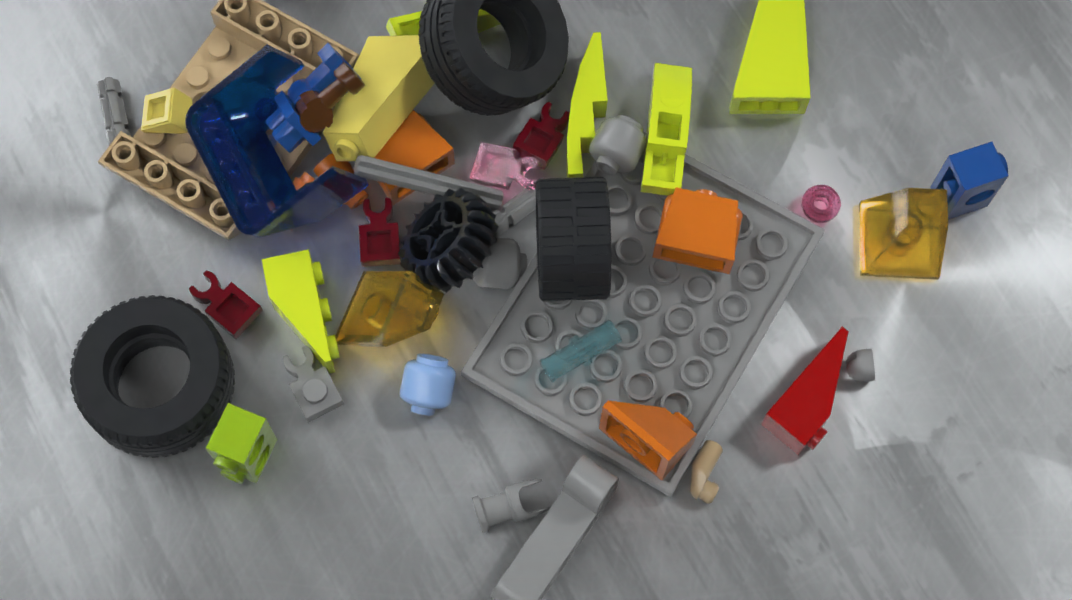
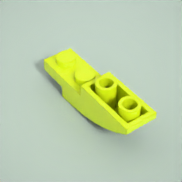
(667, 129)

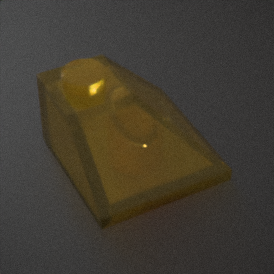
(904, 233)
(388, 309)

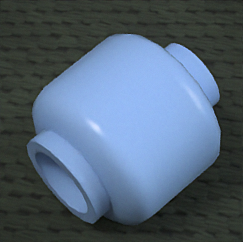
(427, 384)

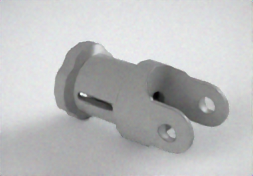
(504, 506)

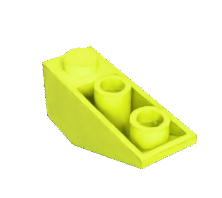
(295, 296)

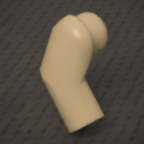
(701, 470)

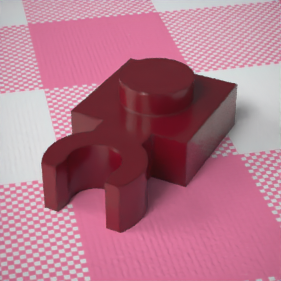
(542, 137)
(379, 239)
(228, 307)

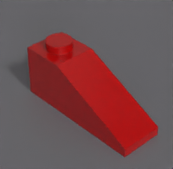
(807, 404)

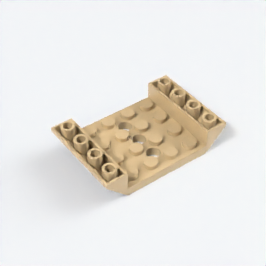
(169, 162)

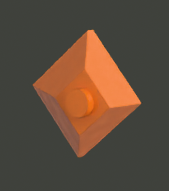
(648, 434)

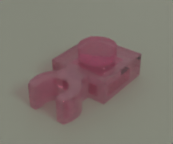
(500, 165)

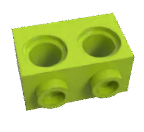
(241, 444)

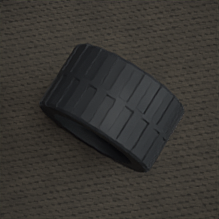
(573, 238)

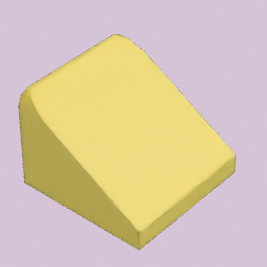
(165, 112)

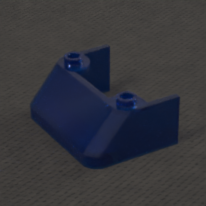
(241, 160)

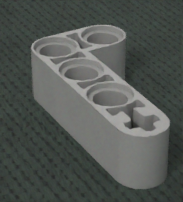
(559, 533)

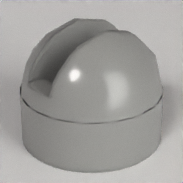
(861, 365)

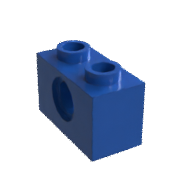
(971, 178)

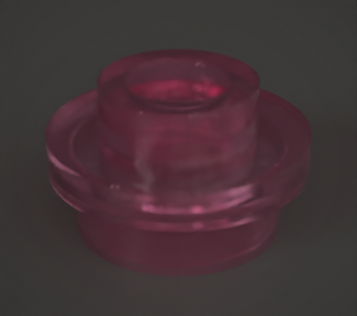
(825, 194)

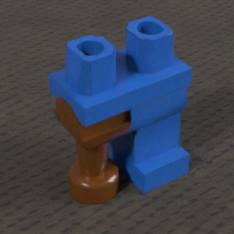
(310, 100)

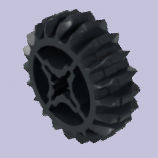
(449, 239)

